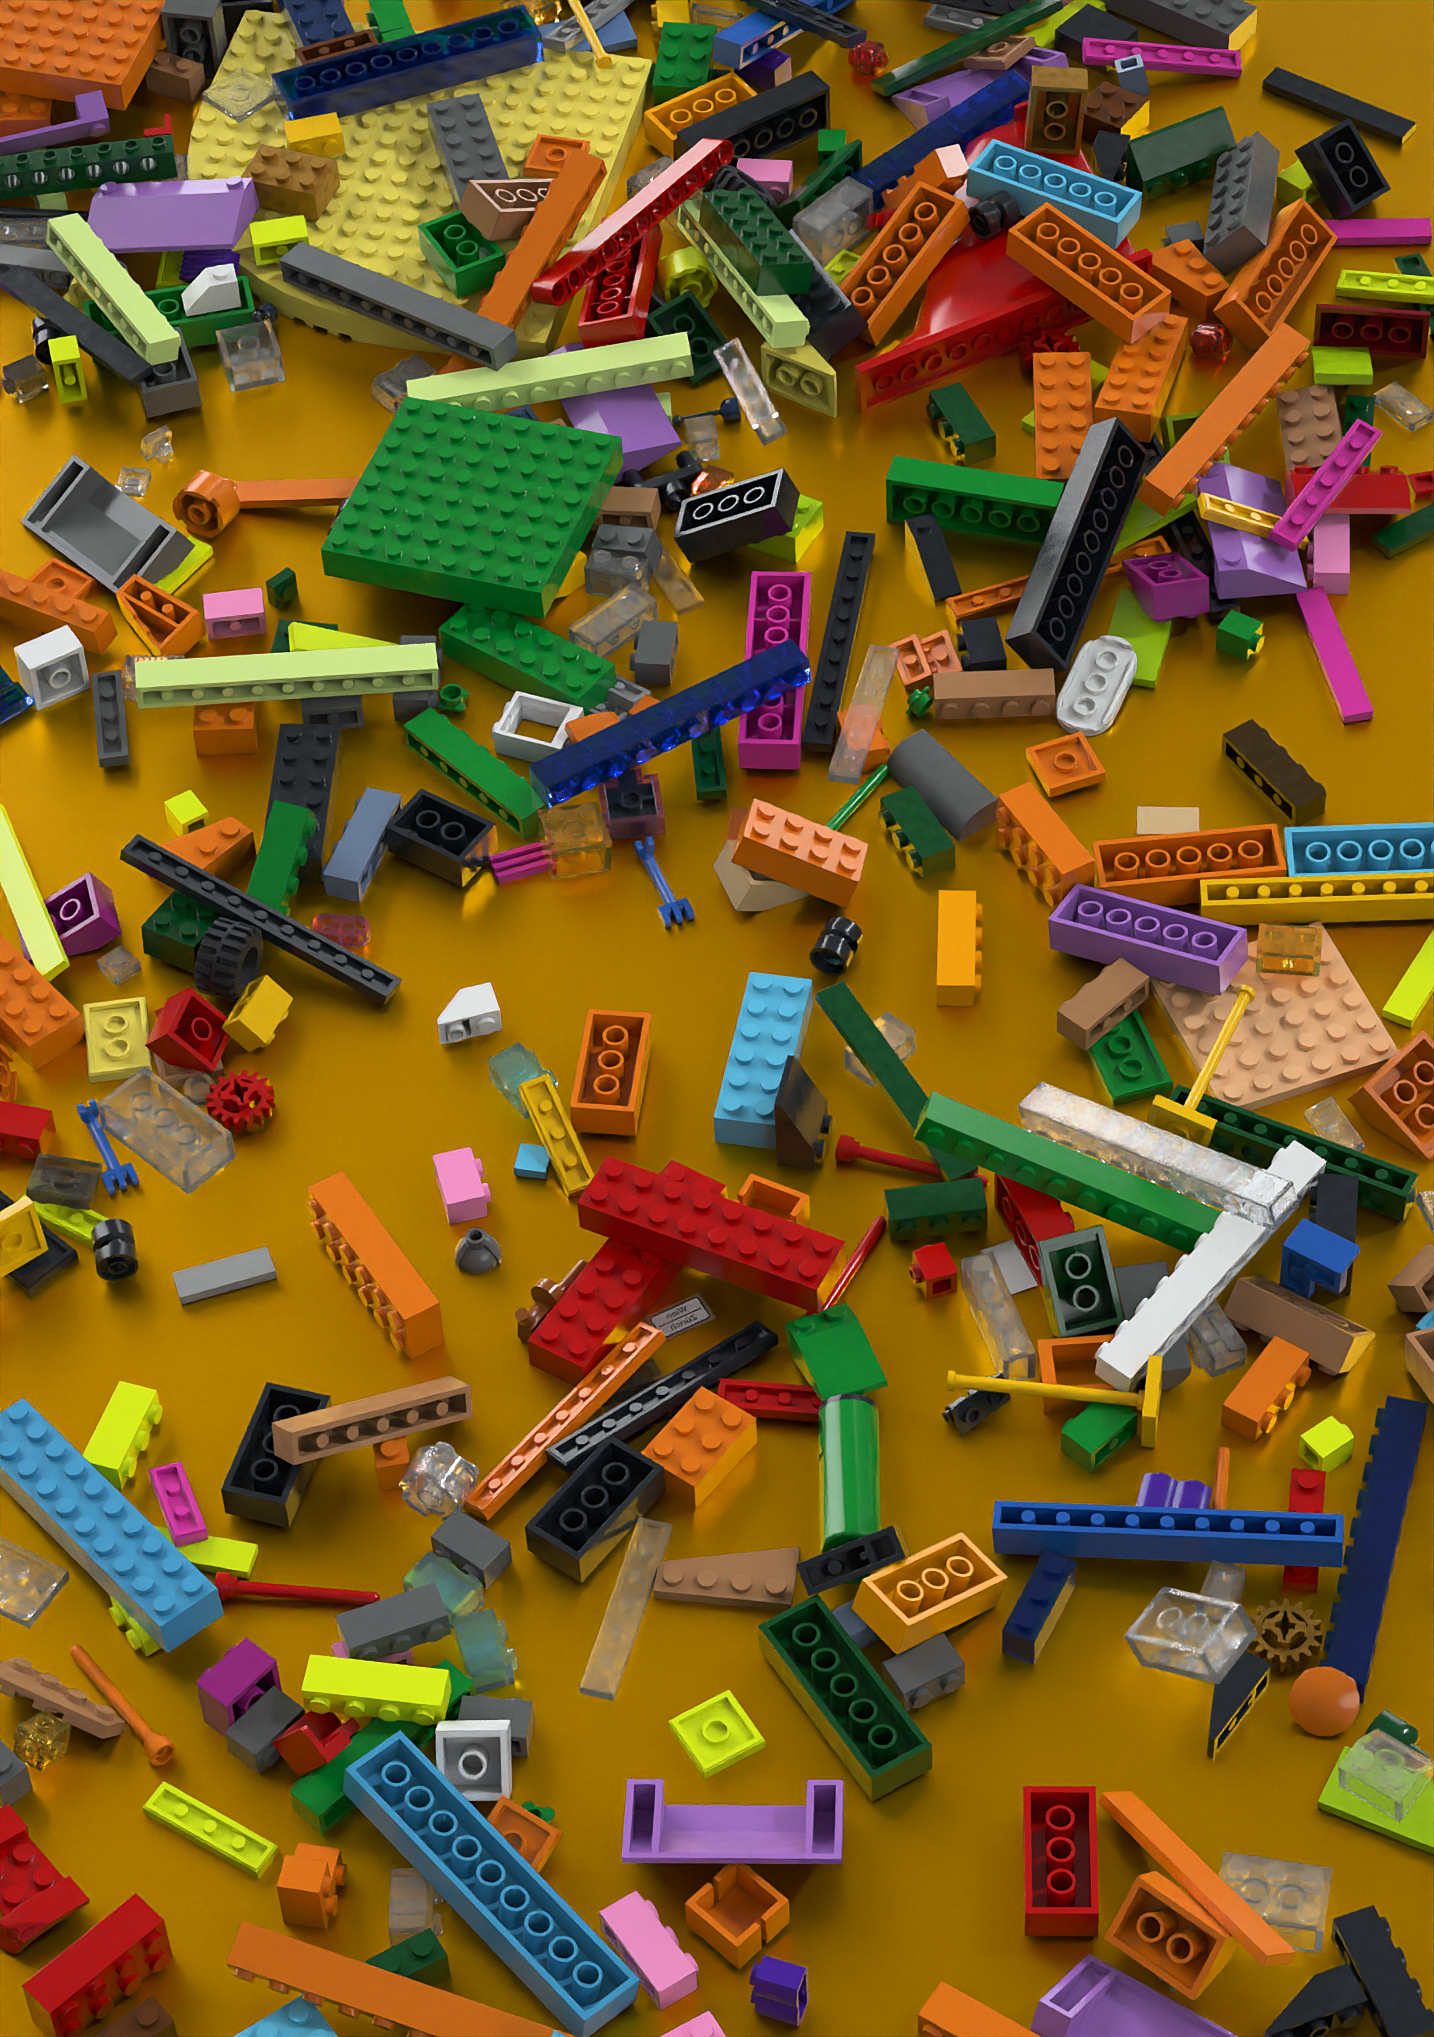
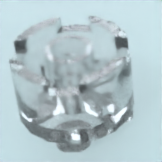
(438, 1480)

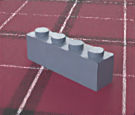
(361, 846)

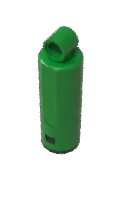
(848, 1471)

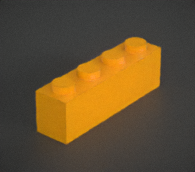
(957, 948)

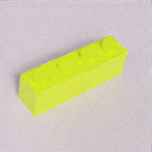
(376, 1690)

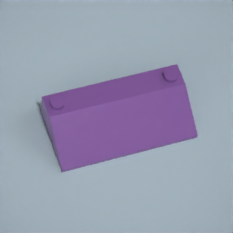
(936, 97)
(90, 123)
(173, 214)
(628, 413)
(1244, 561)
(733, 1832)
(1108, 2003)

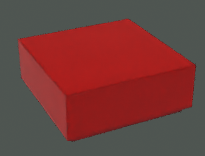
(1421, 485)

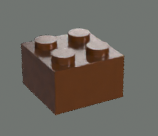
(1114, 111)

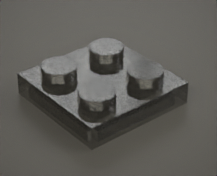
(64, 1181)

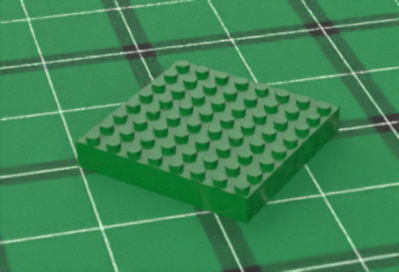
(473, 507)

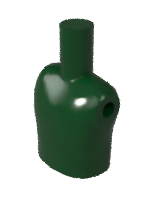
(1397, 1729)

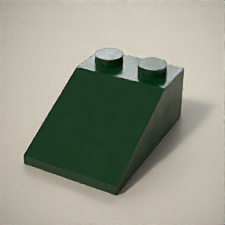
(704, 336)
(1079, 1282)

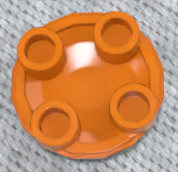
(1324, 1701)

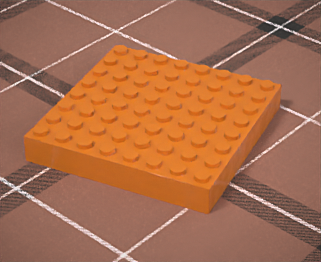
(78, 47)

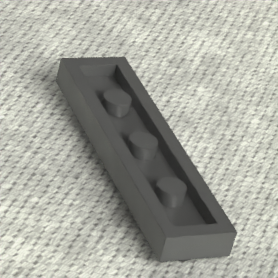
(110, 718)

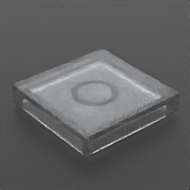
(239, 95)

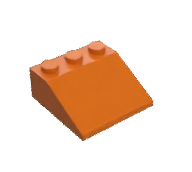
(1401, 1097)

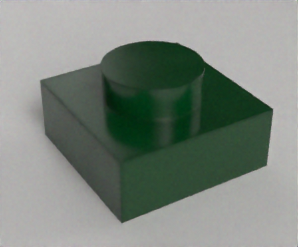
(281, 587)

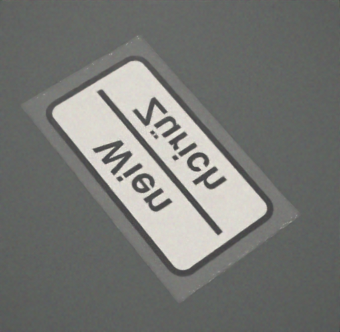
(681, 1316)

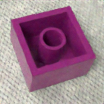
(236, 1684)

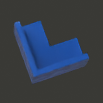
(1315, 1257)

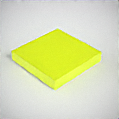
(716, 1734)

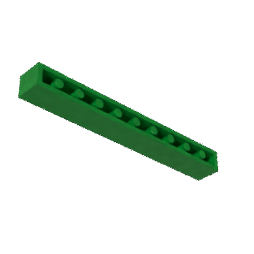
(1063, 1173)

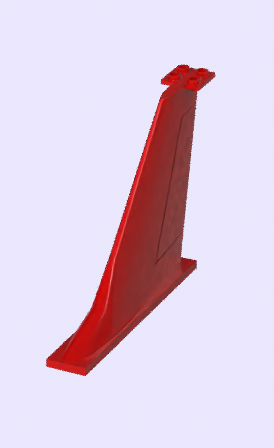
(976, 300)

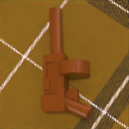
(546, 1295)

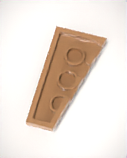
(738, 1580)
(50, 1696)

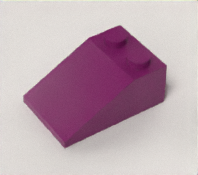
(1168, 586)
(82, 916)

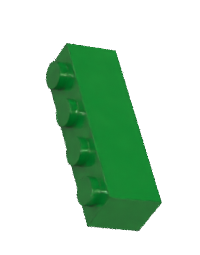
(281, 855)

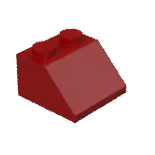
(189, 1033)

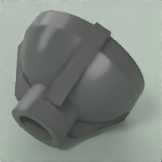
(477, 1255)

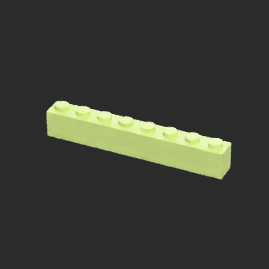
(113, 289)

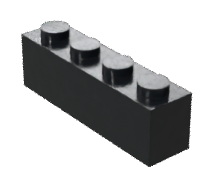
(1381, 1972)

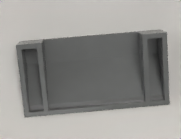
(105, 528)

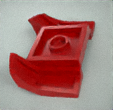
(30, 1887)

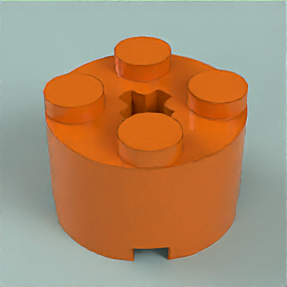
(207, 504)

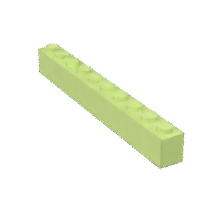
(773, 315)
(560, 375)
(286, 675)

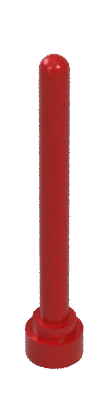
(849, 1149)
(855, 1261)
(231, 1586)

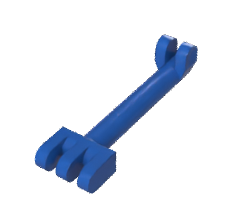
(671, 906)
(115, 1172)

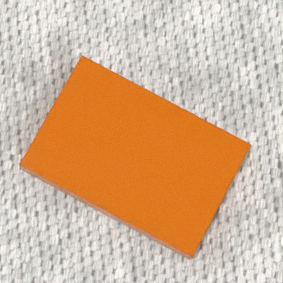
(61, 578)

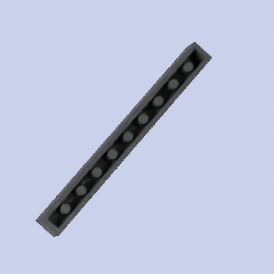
(399, 306)

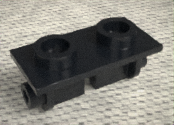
(974, 1408)

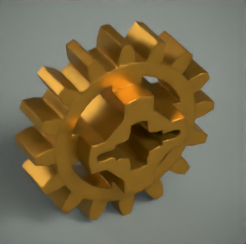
(1302, 1634)

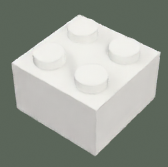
(52, 667)
(476, 1757)

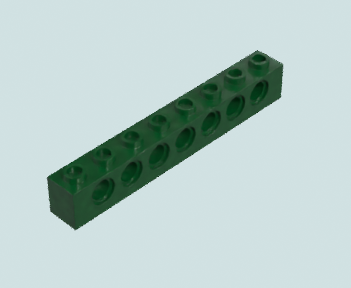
(87, 166)
(1258, 1139)

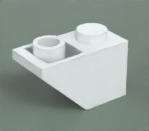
(470, 1014)

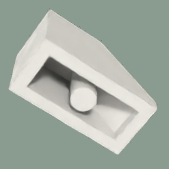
(212, 291)

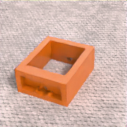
(1066, 1350)

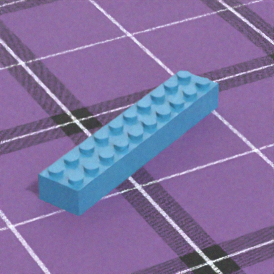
(103, 1530)
(490, 1886)

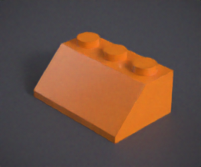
(1171, 1934)

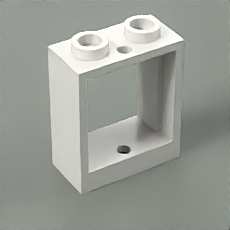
(538, 710)

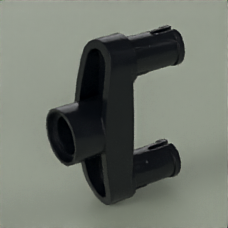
(672, 486)

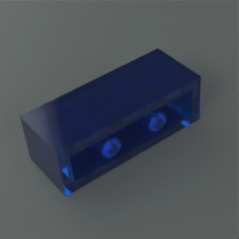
(1039, 1607)

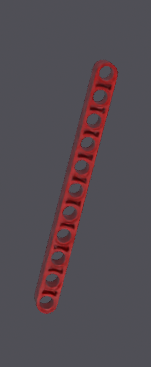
(631, 222)

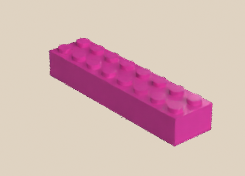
(777, 612)

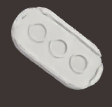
(1096, 685)

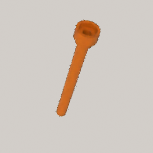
(157, 1746)

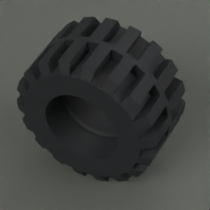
(733, 179)
(228, 959)

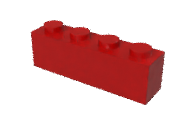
(25, 1129)

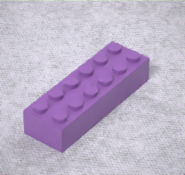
(1150, 937)

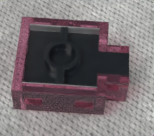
(632, 805)

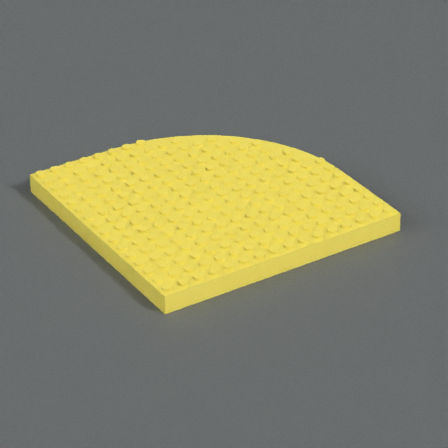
(396, 178)

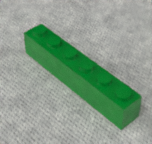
(474, 771)
(320, 1794)

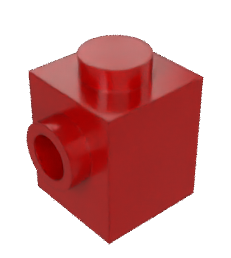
(934, 1271)

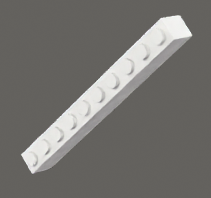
(1197, 1280)

